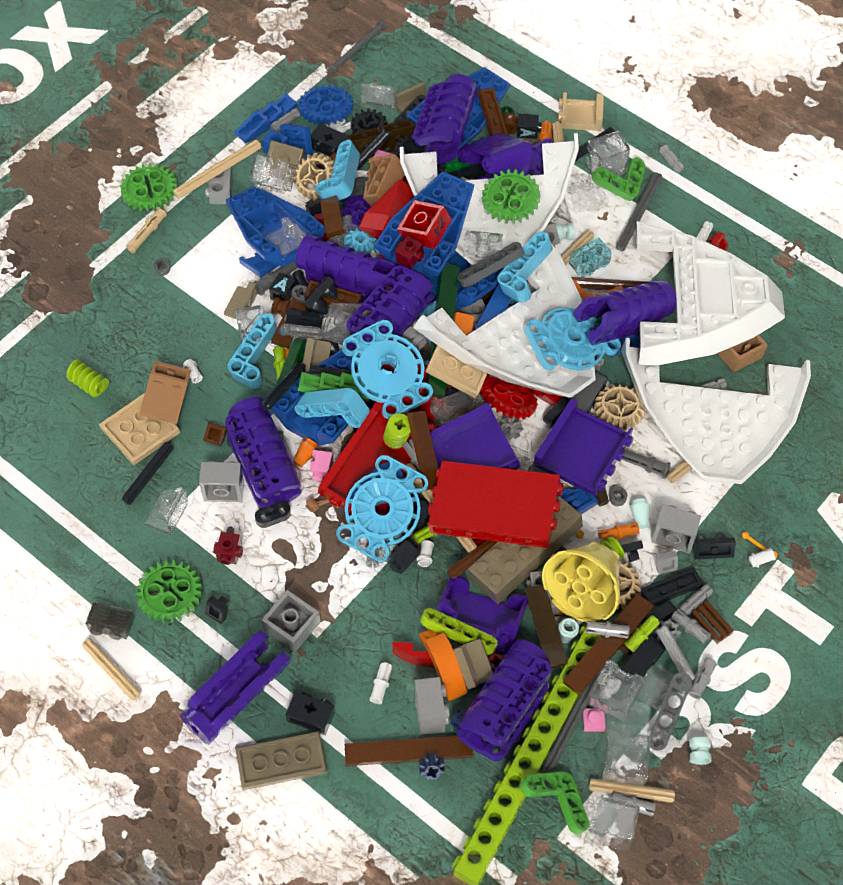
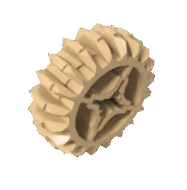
(309, 166)
(608, 410)
(630, 582)

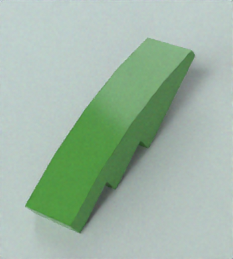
(326, 381)

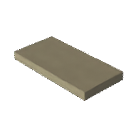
(280, 760)

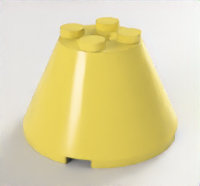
(584, 581)

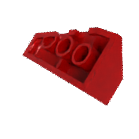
(385, 208)

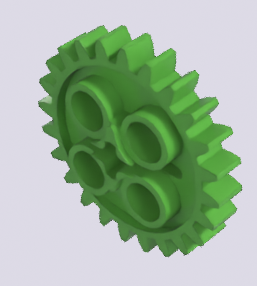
(496, 191)
(136, 192)
(157, 604)

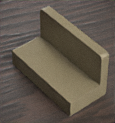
(405, 97)
(241, 299)
(316, 352)
(473, 663)

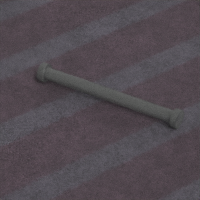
(334, 67)

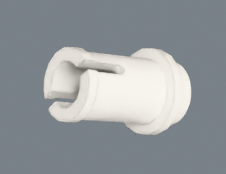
(195, 374)
(761, 557)
(424, 558)

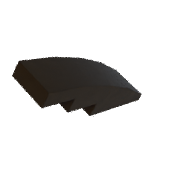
(546, 625)

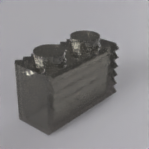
(109, 621)

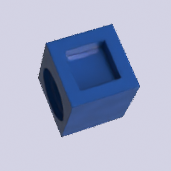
(274, 136)

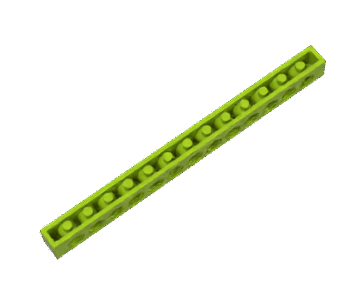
(474, 872)

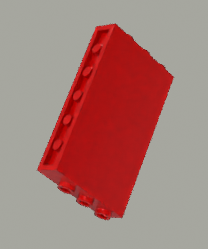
(360, 457)
(495, 504)

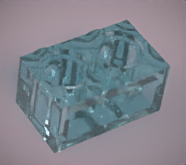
(590, 258)

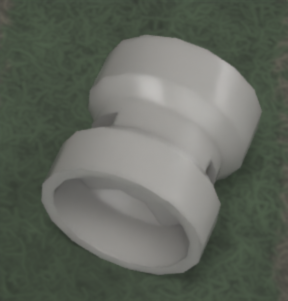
(415, 338)

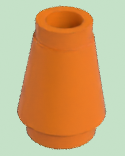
(305, 452)

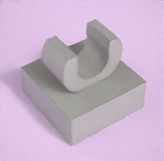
(666, 561)

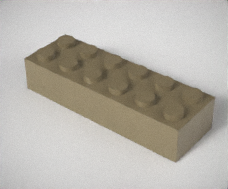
(510, 564)

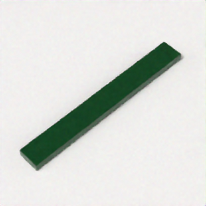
(447, 300)

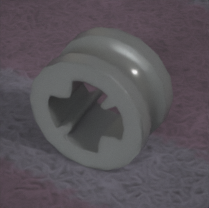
(159, 262)
(621, 501)

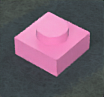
(593, 720)

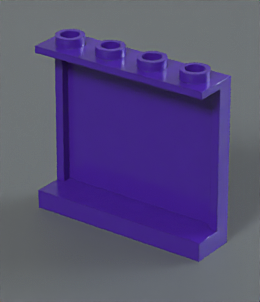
(474, 440)
(582, 449)

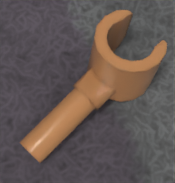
(313, 506)

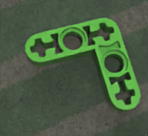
(623, 184)
(560, 784)

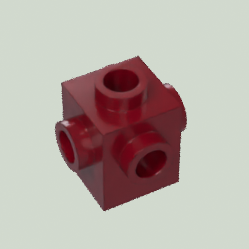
(409, 252)
(228, 548)

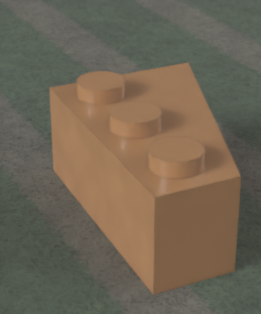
(382, 175)

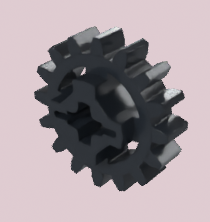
(367, 120)

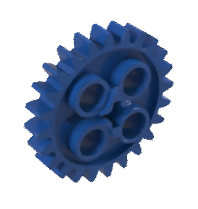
(325, 104)

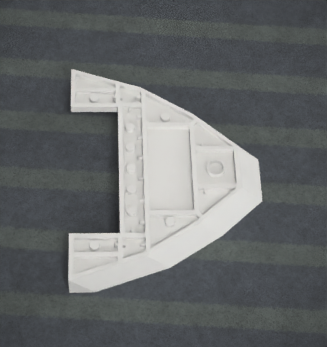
(558, 166)
(716, 295)
(501, 343)
(718, 430)

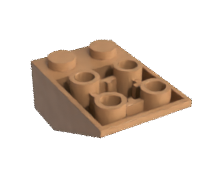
(744, 353)
(165, 392)

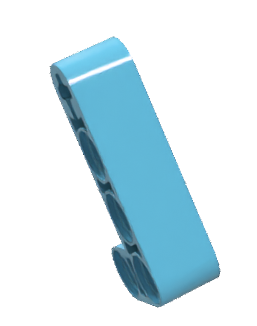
(343, 173)
(514, 275)
(264, 329)
(334, 402)

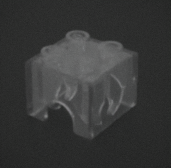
(609, 153)
(265, 176)
(616, 691)
(626, 758)
(613, 822)

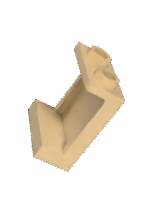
(581, 113)

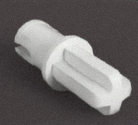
(381, 683)

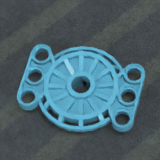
(560, 343)
(383, 384)
(381, 491)

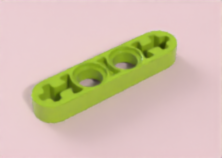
(432, 617)

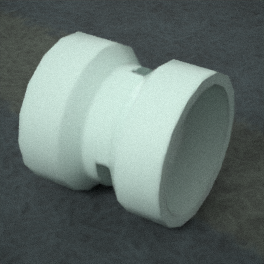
(566, 231)
(700, 750)

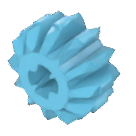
(359, 241)

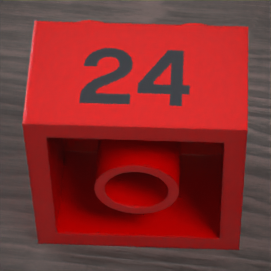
(425, 222)

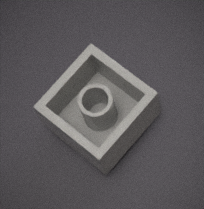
(221, 481)
(676, 528)
(291, 621)
(431, 705)

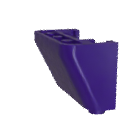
(498, 154)
(482, 613)

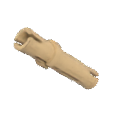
(151, 224)

